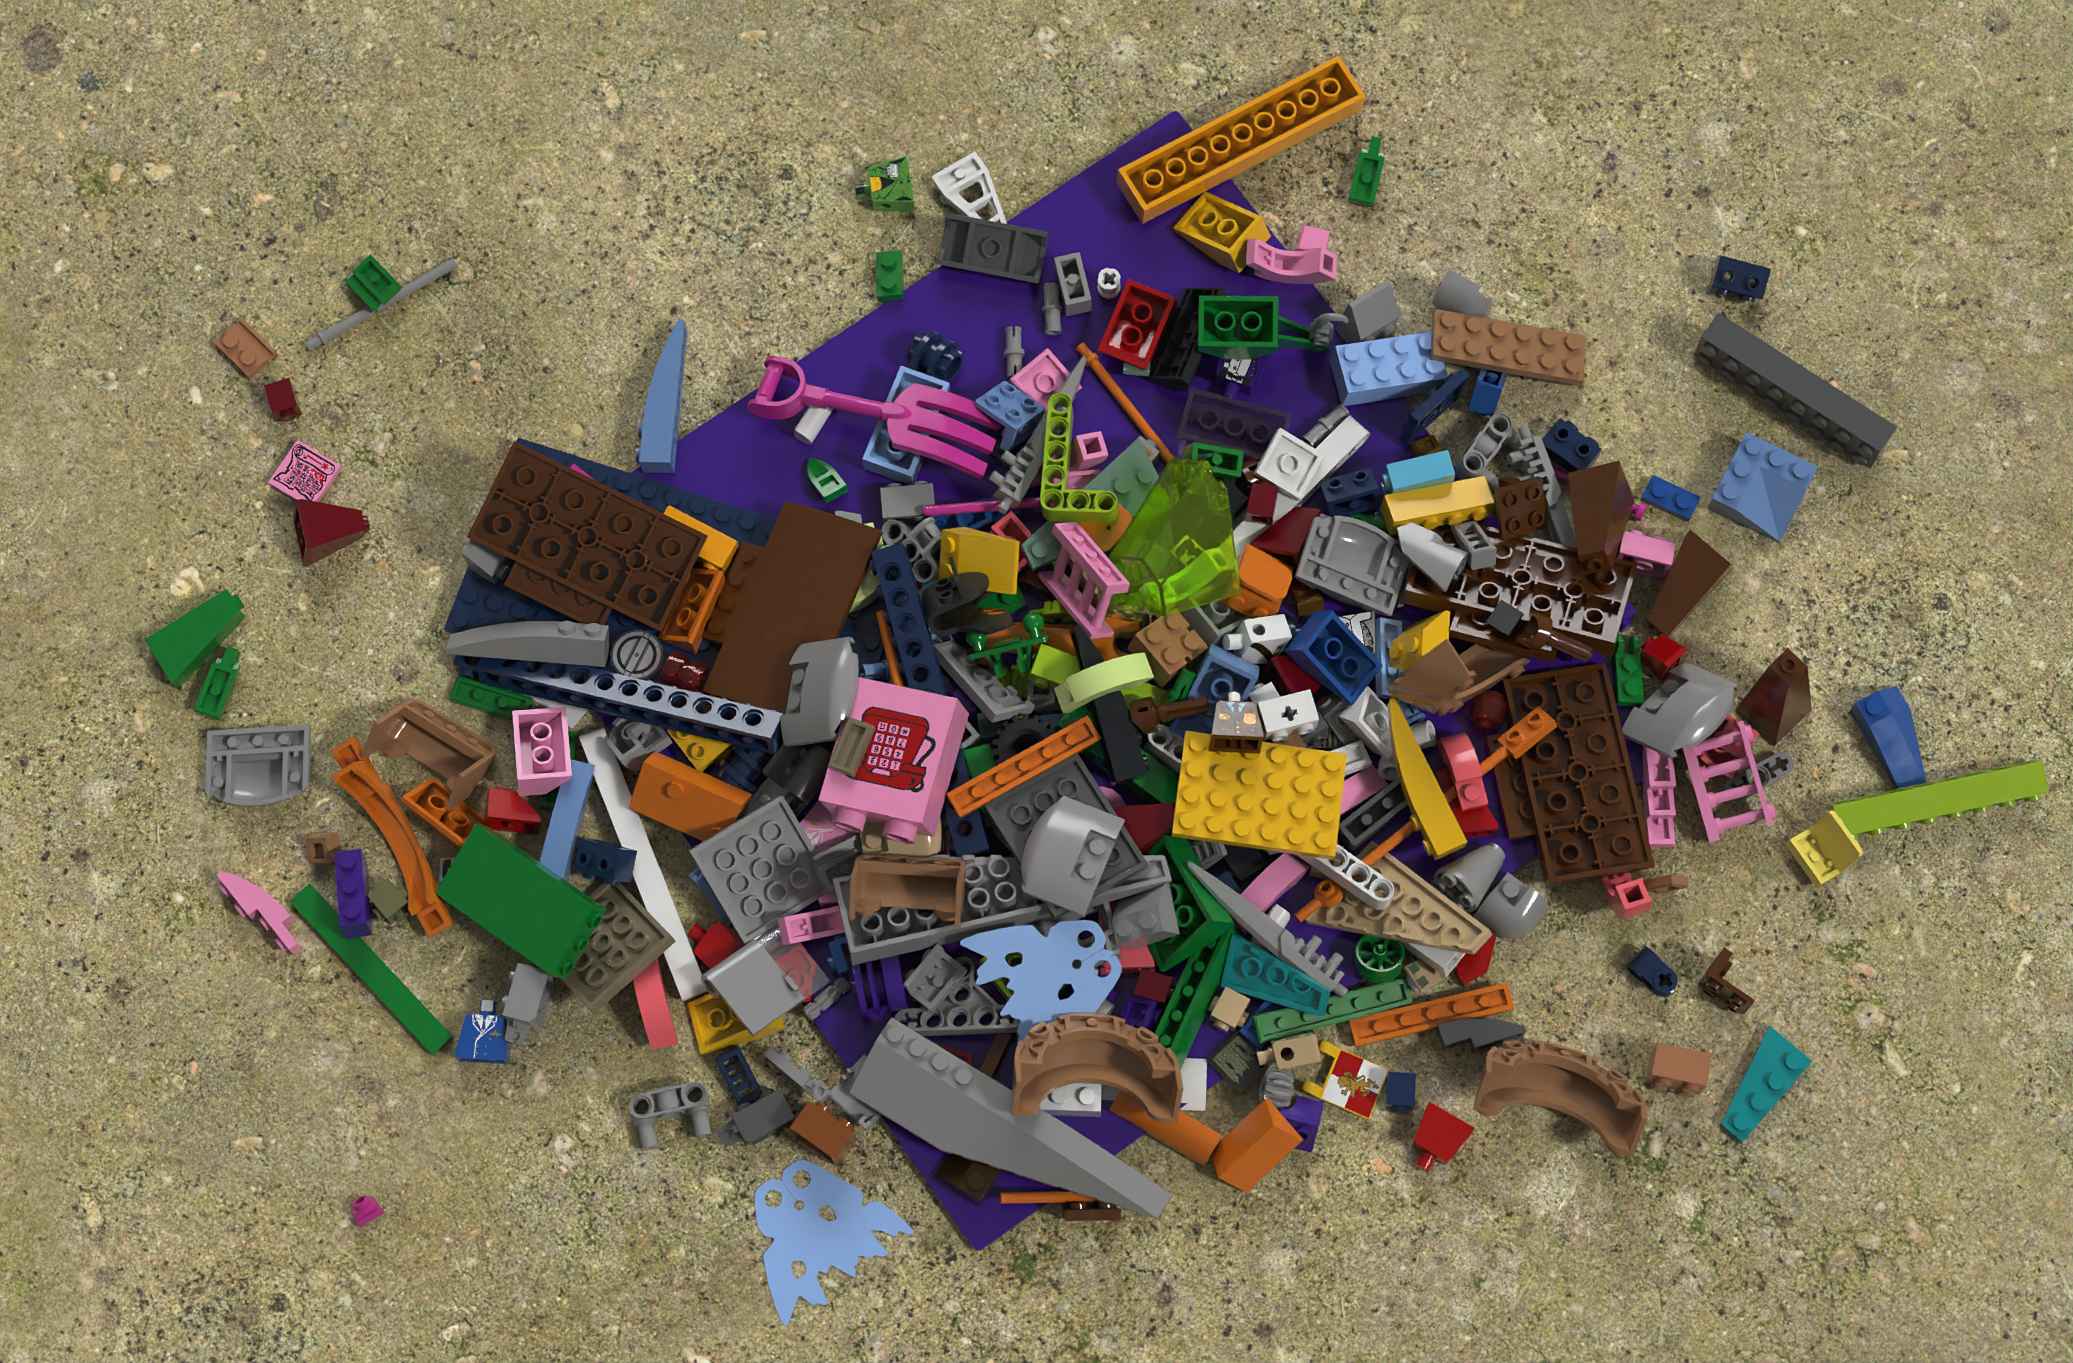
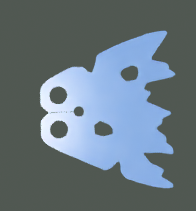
(1045, 969)
(813, 1240)

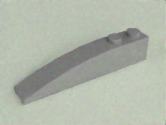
(536, 641)

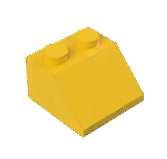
(1419, 640)

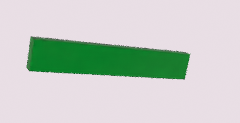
(1353, 1005)

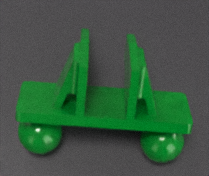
(1032, 624)

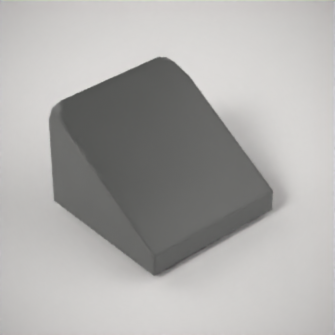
(1505, 618)

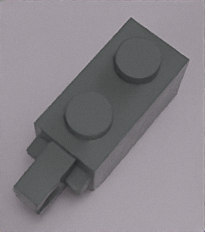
(757, 1120)

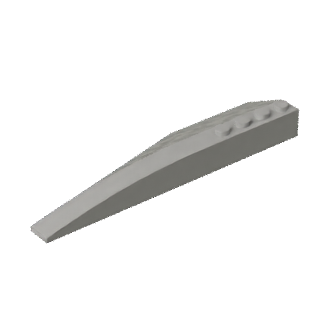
(990, 902)
(972, 1117)

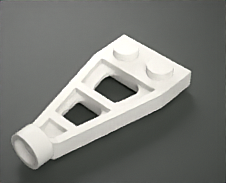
(961, 176)

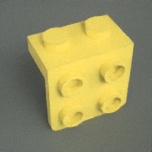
(1825, 849)

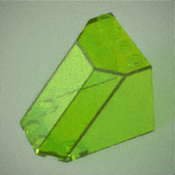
(1178, 544)

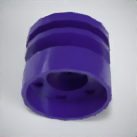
(879, 985)

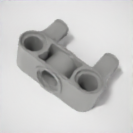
(1485, 447)
(670, 1103)

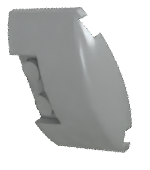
(1353, 563)
(820, 691)
(1681, 710)
(258, 764)
(1069, 854)

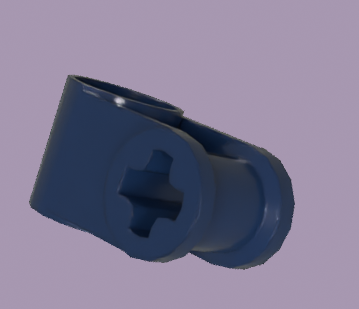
(1649, 969)

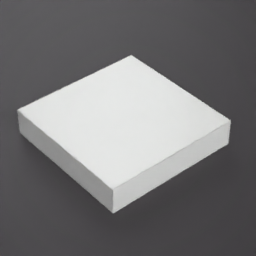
(1289, 464)

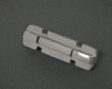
(827, 998)

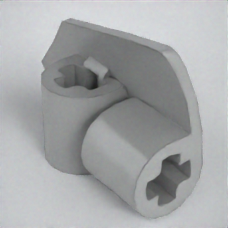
(1431, 554)

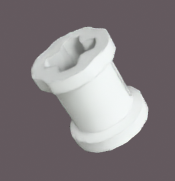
(1109, 291)

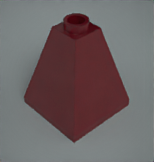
(326, 528)
(1288, 677)
(1147, 823)

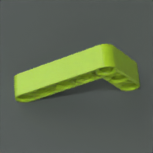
(1059, 469)

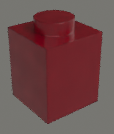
(283, 400)
(1262, 503)
(1154, 987)

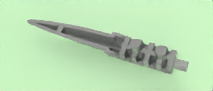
(1029, 459)
(1537, 463)
(1275, 937)

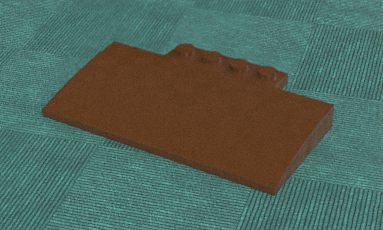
(584, 542)
(1529, 577)
(784, 598)
(1575, 783)

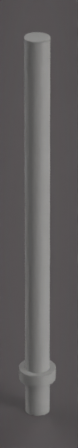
(325, 336)

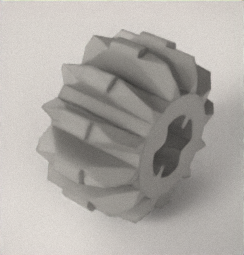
(1277, 1087)

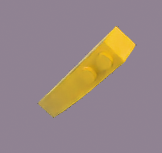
(1423, 794)

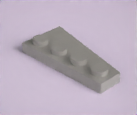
(981, 684)

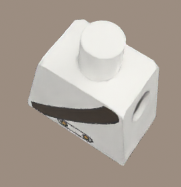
(1259, 638)

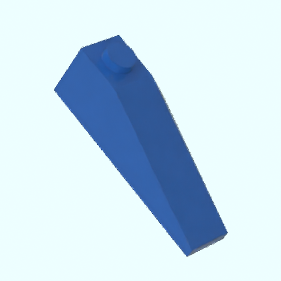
(1892, 735)

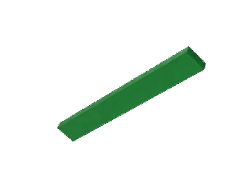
(372, 971)

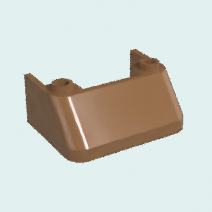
(435, 742)
(907, 883)

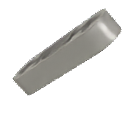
(1770, 763)

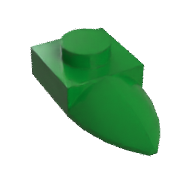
(825, 480)

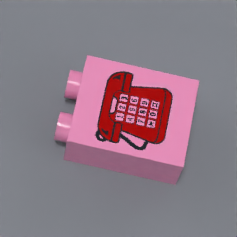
(905, 764)

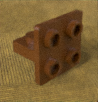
(1520, 506)

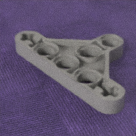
(974, 1007)

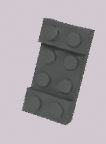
(993, 248)

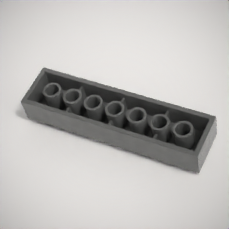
(1794, 391)

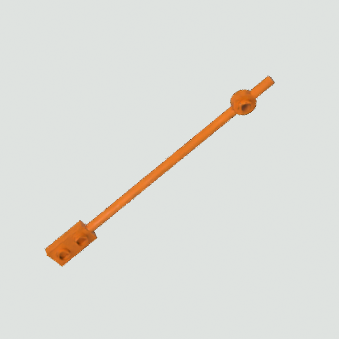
(1513, 742)

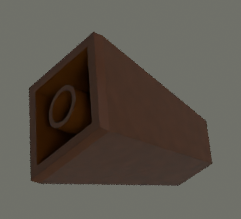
(1600, 513)
(1689, 582)
(1778, 698)

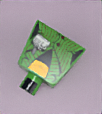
(888, 186)

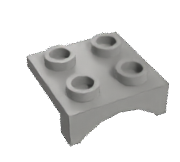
(857, 1110)

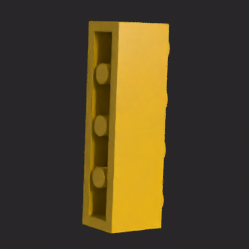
(1438, 504)

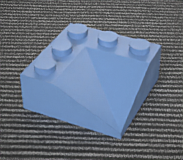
(1762, 487)

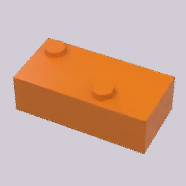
(686, 797)

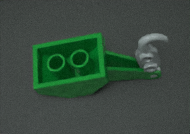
(1251, 328)

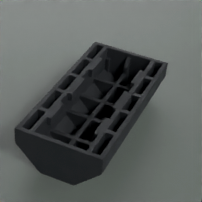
(1179, 354)

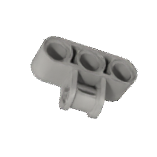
(927, 541)

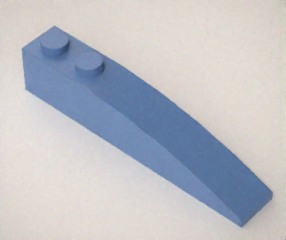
(663, 406)
(567, 820)

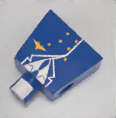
(484, 1037)

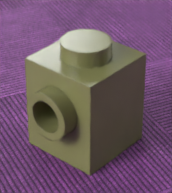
(390, 902)

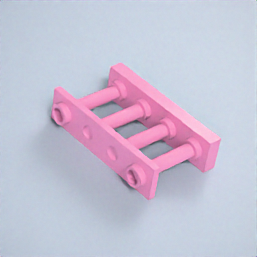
(1100, 573)
(1708, 800)

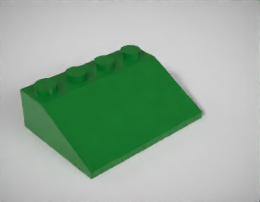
(1197, 912)

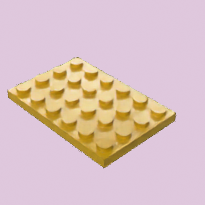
(1264, 801)

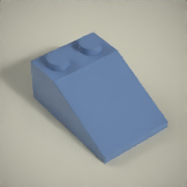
(1222, 674)

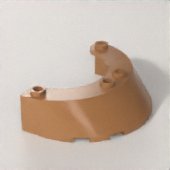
(1446, 680)
(1096, 1051)
(1566, 1082)

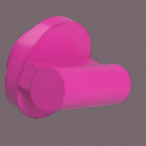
(365, 1210)

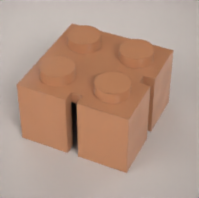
(1167, 646)
(1678, 1069)

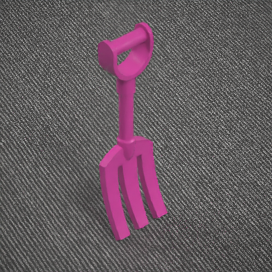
(899, 415)

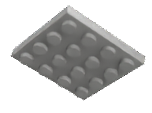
(760, 868)

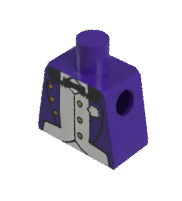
(1240, 375)

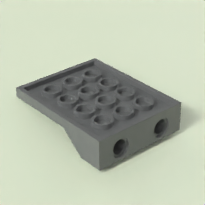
(1018, 810)

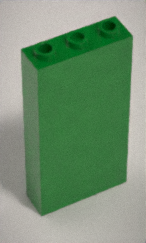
(521, 901)

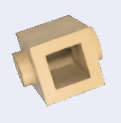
(1229, 1010)

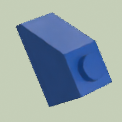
(1487, 392)

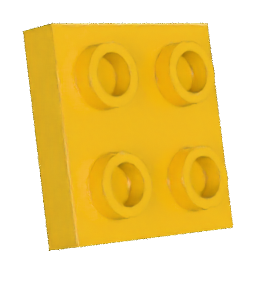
(700, 750)

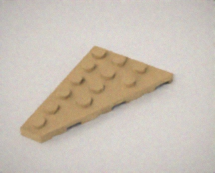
(1415, 915)

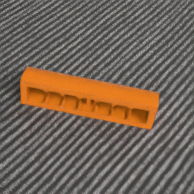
(1185, 1136)

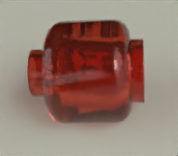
(1488, 710)

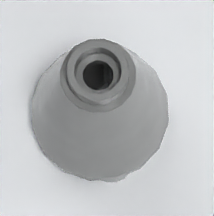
(1469, 876)

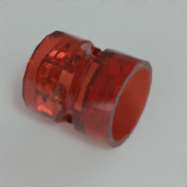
(681, 672)

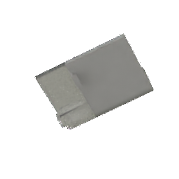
(765, 979)

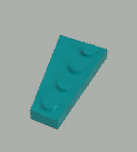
(1269, 978)
(1768, 1078)

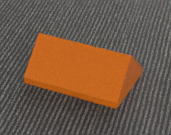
(693, 609)
(429, 804)
(1254, 1147)

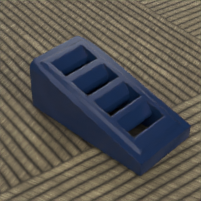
(733, 1052)

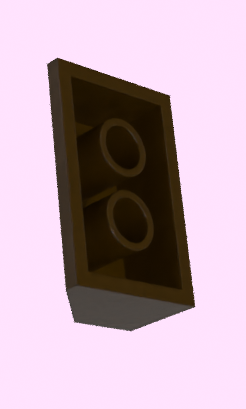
(969, 1177)

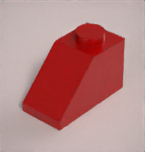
(1662, 655)
(510, 812)

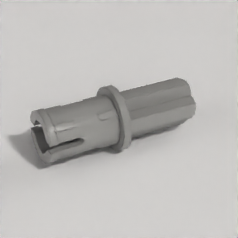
(1052, 309)

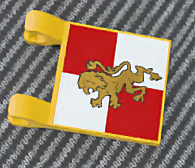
(1350, 1083)

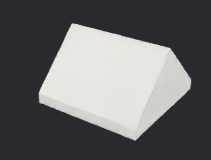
(1370, 722)

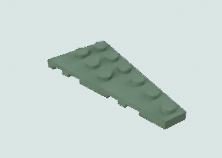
(1127, 477)

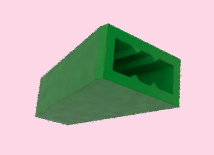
(195, 636)

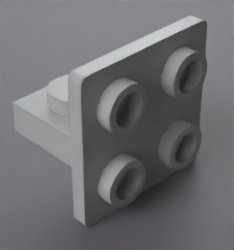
(933, 978)

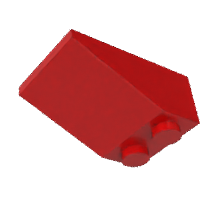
(1138, 324)

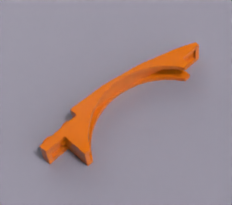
(377, 798)

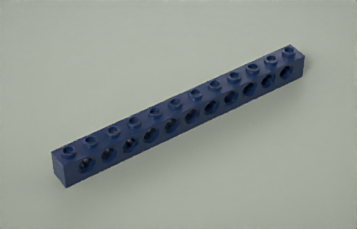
(897, 558)
(638, 701)

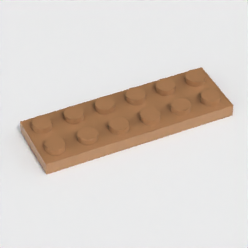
(1507, 347)

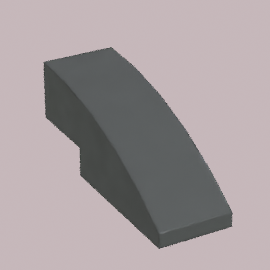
(1478, 1032)

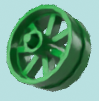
(1379, 959)

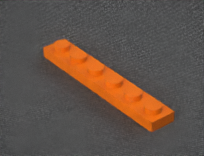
(1023, 766)
(1430, 1014)

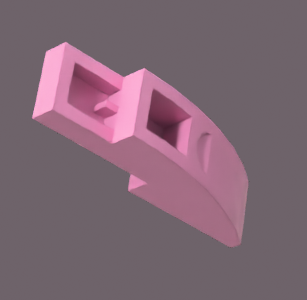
(256, 902)

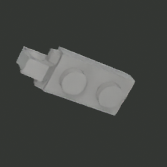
(799, 1076)

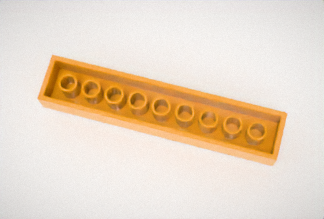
(1240, 139)

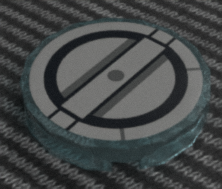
(637, 654)

